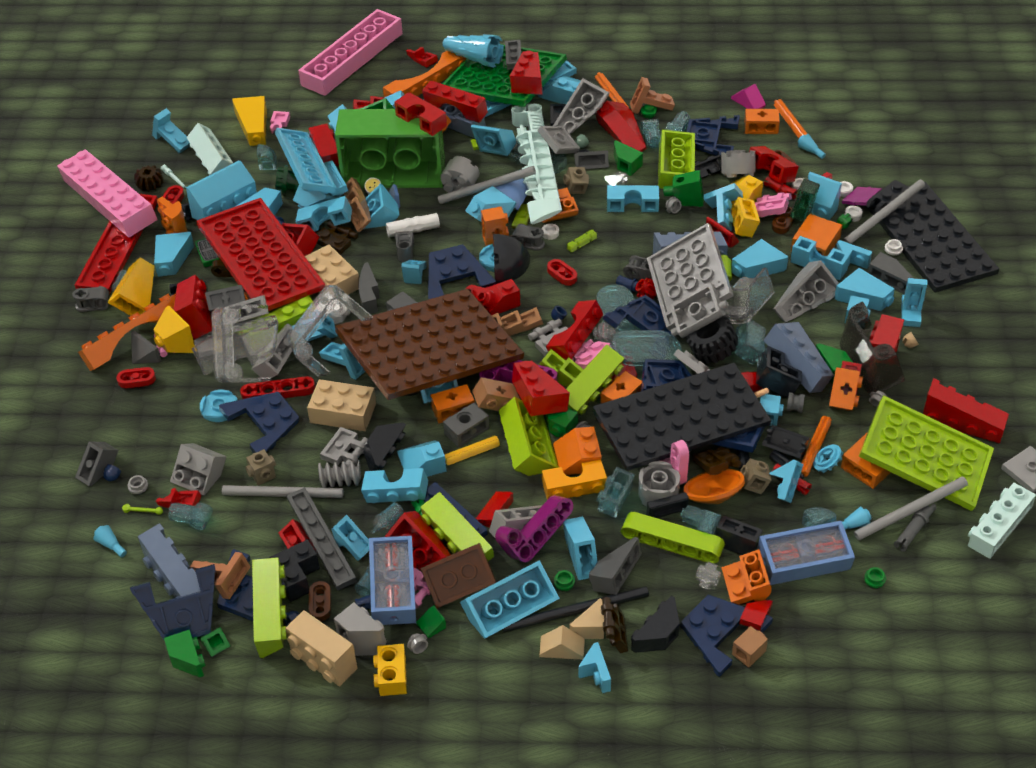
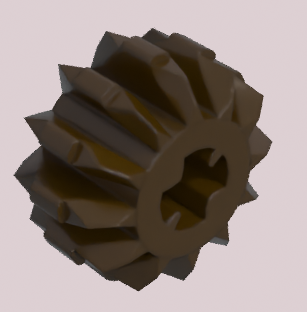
(148, 178)

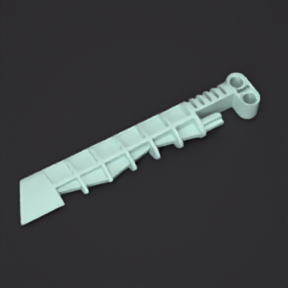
(537, 154)

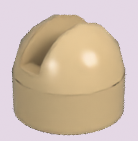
(909, 340)

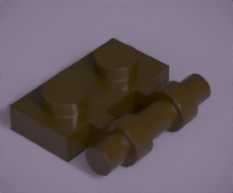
(337, 242)
(716, 461)
(614, 625)

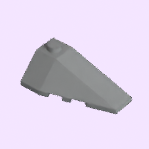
(581, 105)
(807, 291)

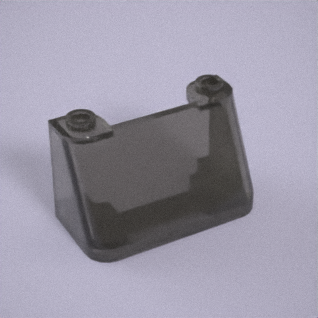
(879, 363)

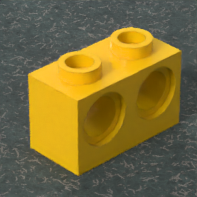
(745, 217)
(390, 670)

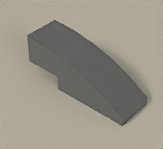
(368, 289)

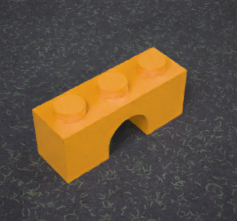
(590, 481)

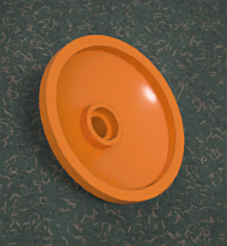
(714, 488)

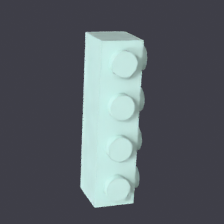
(208, 149)
(1001, 520)

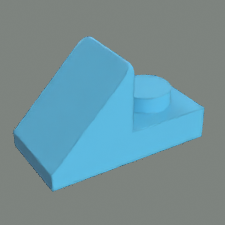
(858, 255)
(413, 270)
(790, 474)
(350, 536)
(595, 665)

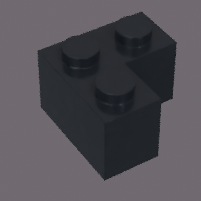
(775, 374)
(298, 563)

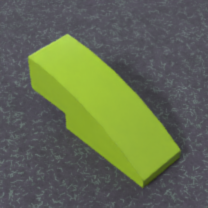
(566, 370)

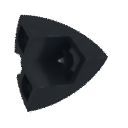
(510, 258)

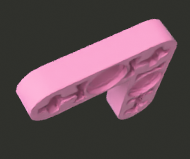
(679, 459)

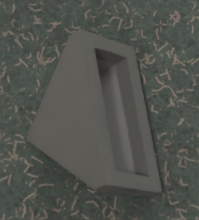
(592, 159)
(143, 350)

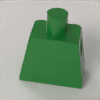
(687, 188)

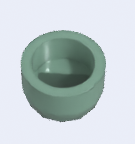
(582, 141)

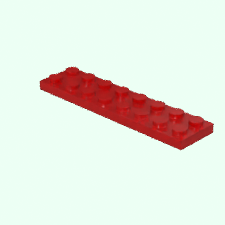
(109, 255)

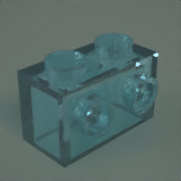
(750, 341)
(615, 492)

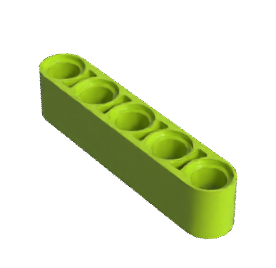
(673, 537)

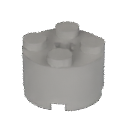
(738, 162)
(459, 174)
(658, 481)

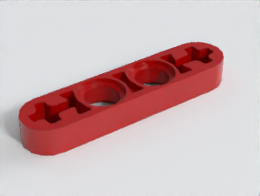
(278, 385)

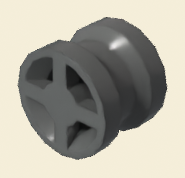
(795, 402)

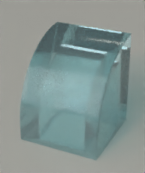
(266, 158)
(817, 516)

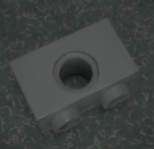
(466, 425)

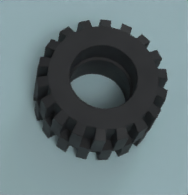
(713, 341)

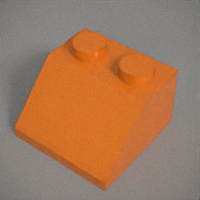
(576, 448)

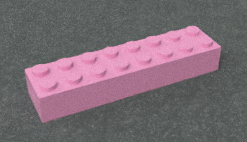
(350, 52)
(107, 193)

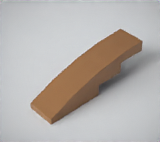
(360, 211)
(517, 323)

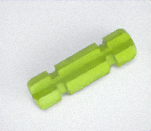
(581, 240)

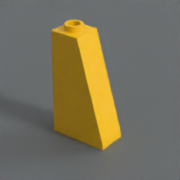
(252, 117)
(134, 289)

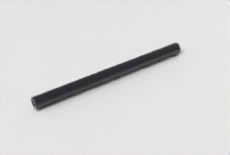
(575, 609)

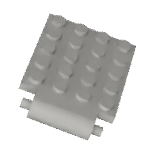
(690, 282)

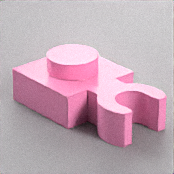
(279, 120)

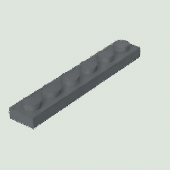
(321, 539)

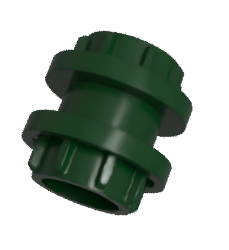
(286, 180)

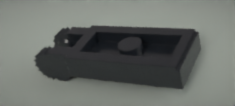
(886, 195)

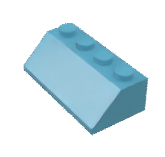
(220, 191)
(510, 599)

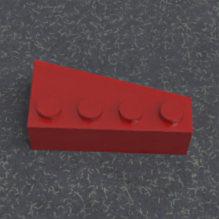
(964, 413)

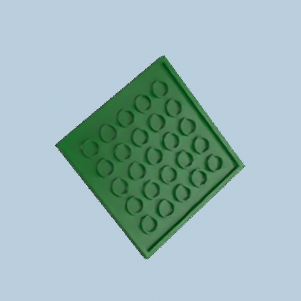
(495, 82)

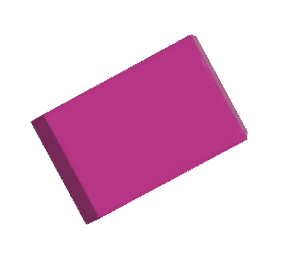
(749, 98)

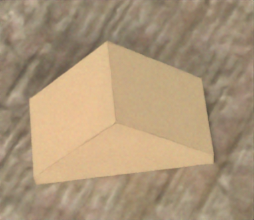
(590, 622)
(562, 644)

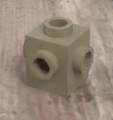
(576, 180)
(261, 467)
(756, 476)

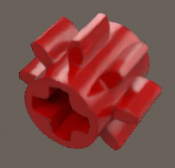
(646, 287)

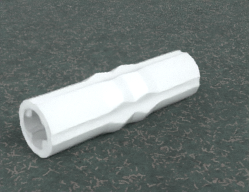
(414, 224)

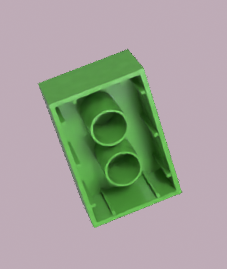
(388, 148)

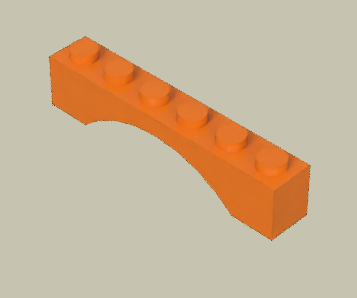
(441, 71)
(101, 350)

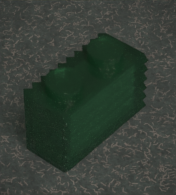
(804, 200)

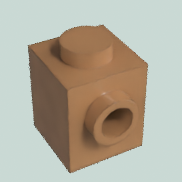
(749, 646)

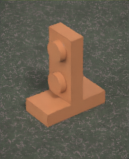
(650, 97)
(227, 576)

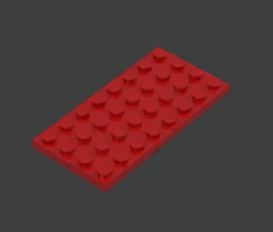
(260, 254)

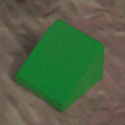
(431, 622)
(215, 642)

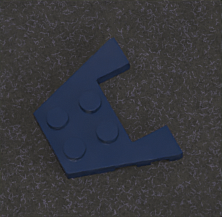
(708, 132)
(452, 265)
(641, 312)
(660, 372)
(268, 412)
(242, 600)
(183, 612)
(711, 624)

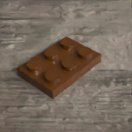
(458, 575)

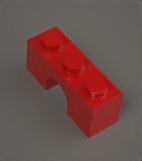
(430, 117)
(780, 168)

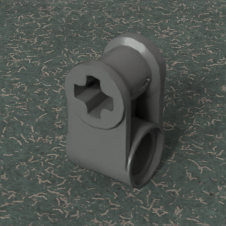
(529, 236)
(404, 246)
(639, 267)
(92, 299)

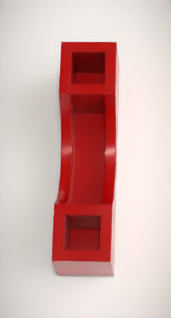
(471, 105)
(586, 316)

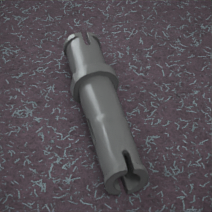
(918, 520)

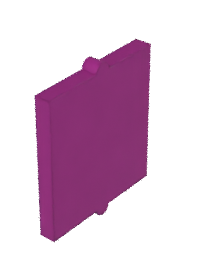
(860, 195)

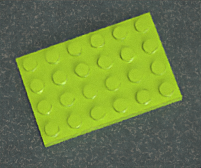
(926, 451)

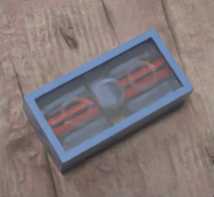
(806, 552)
(392, 580)

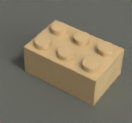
(334, 269)
(342, 405)
(321, 648)

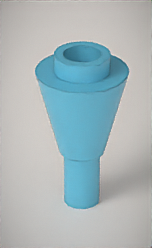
(807, 143)
(858, 518)
(106, 537)

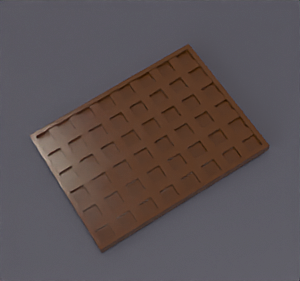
(428, 343)

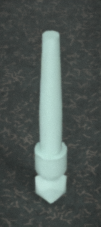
(169, 172)

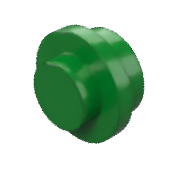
(648, 111)
(845, 220)
(875, 577)
(564, 580)

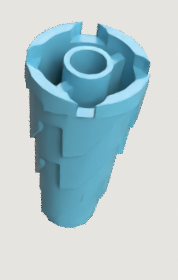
(481, 49)

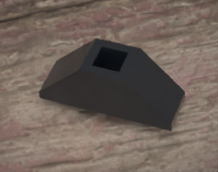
(382, 444)
(658, 629)

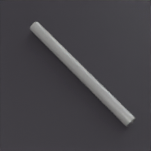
(486, 184)
(862, 229)
(273, 491)
(910, 508)

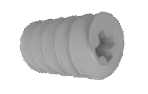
(339, 474)

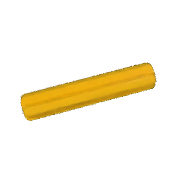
(471, 450)

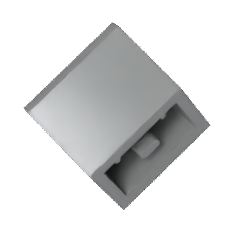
(197, 468)
(360, 630)

